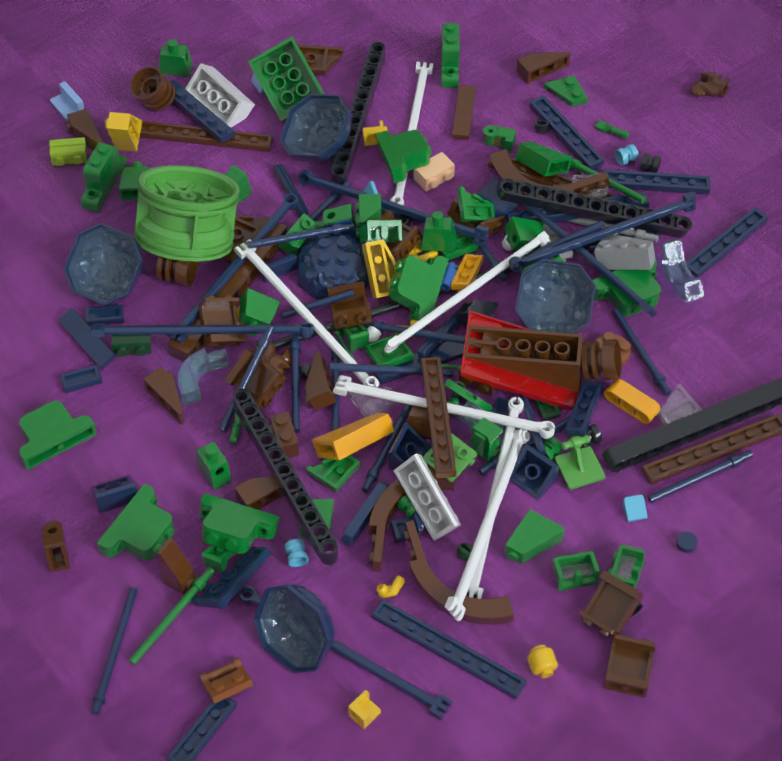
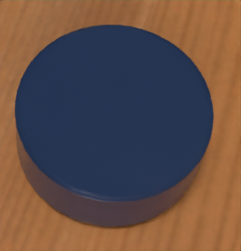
(686, 542)

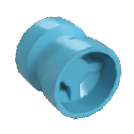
(627, 154)
(297, 556)

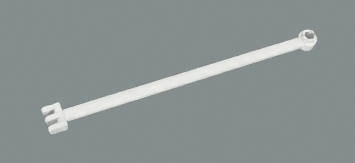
(423, 72)
(541, 240)
(303, 311)
(344, 385)
(514, 411)
(454, 603)

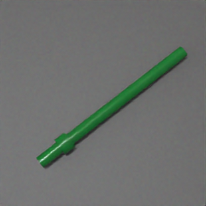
(578, 166)
(197, 585)

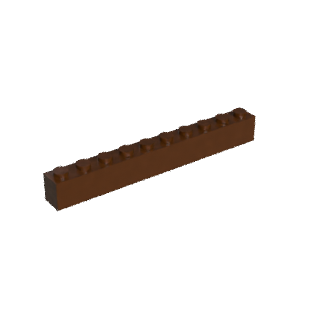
(235, 286)

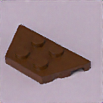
(321, 58)
(244, 229)

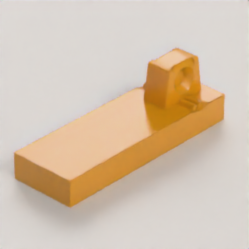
(467, 271)

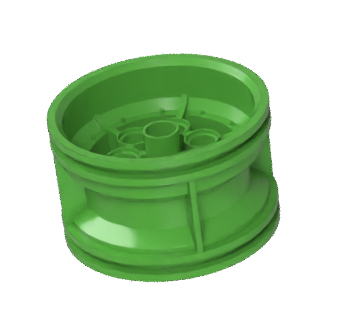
(186, 213)

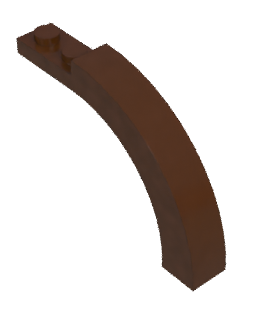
(506, 169)
(383, 512)
(477, 610)

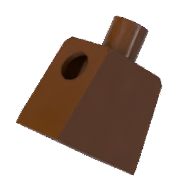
(54, 537)

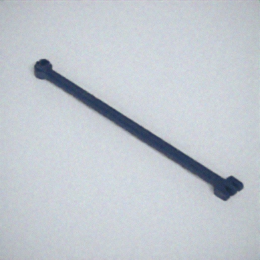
(288, 204)
(687, 204)
(479, 234)
(592, 260)
(100, 330)
(370, 666)

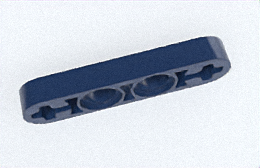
(363, 516)

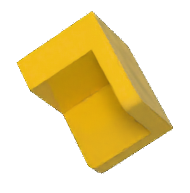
(363, 710)

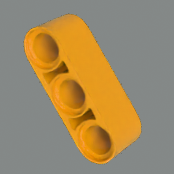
(632, 401)

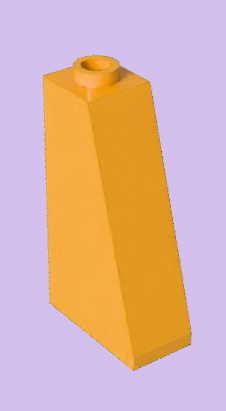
(353, 436)

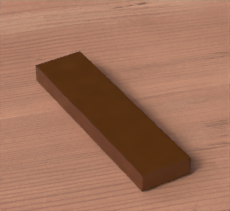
(464, 112)

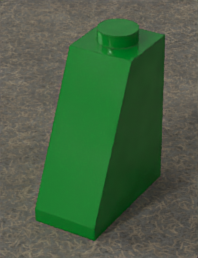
(543, 159)
(533, 537)

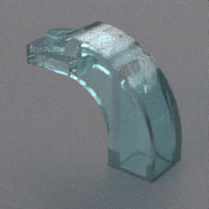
(677, 272)
(194, 368)

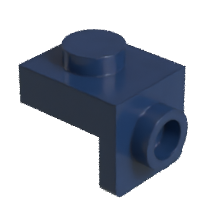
(398, 526)

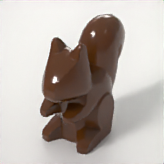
(711, 85)
(280, 362)

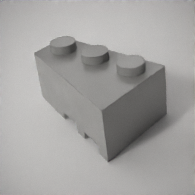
(625, 253)

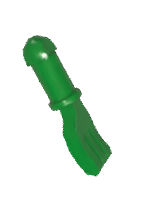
(606, 127)
(235, 430)

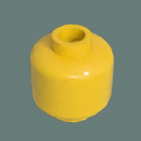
(542, 661)

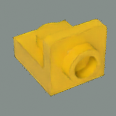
(369, 133)

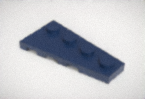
(232, 580)

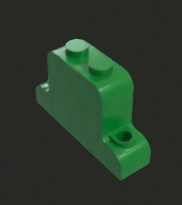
(450, 55)
(403, 152)
(101, 175)
(640, 281)
(417, 284)
(51, 432)
(234, 525)
(139, 528)

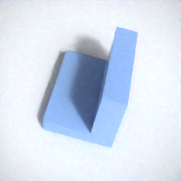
(67, 101)

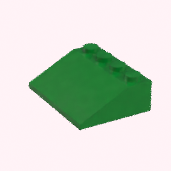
(285, 76)

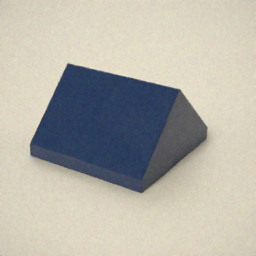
(489, 193)
(405, 446)
(534, 472)
(114, 493)

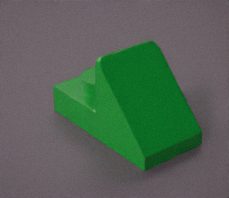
(356, 336)
(216, 558)

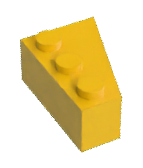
(124, 130)
(379, 267)

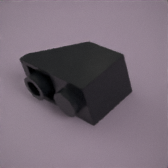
(483, 307)

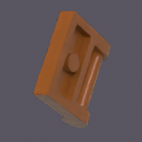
(227, 685)

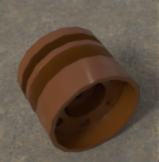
(152, 89)
(182, 271)
(598, 360)

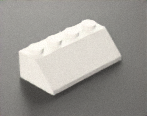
(219, 95)
(427, 497)

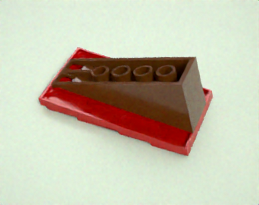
(523, 360)

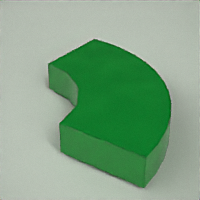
(468, 395)

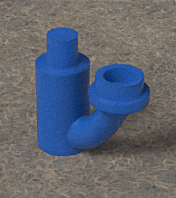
(448, 277)

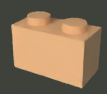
(436, 172)

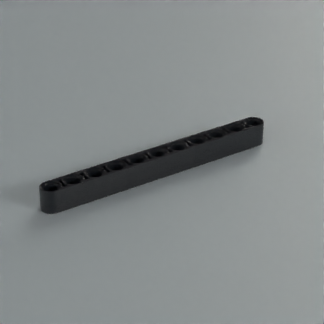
(359, 112)
(585, 209)
(252, 420)
(694, 426)

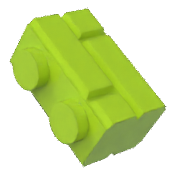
(68, 151)

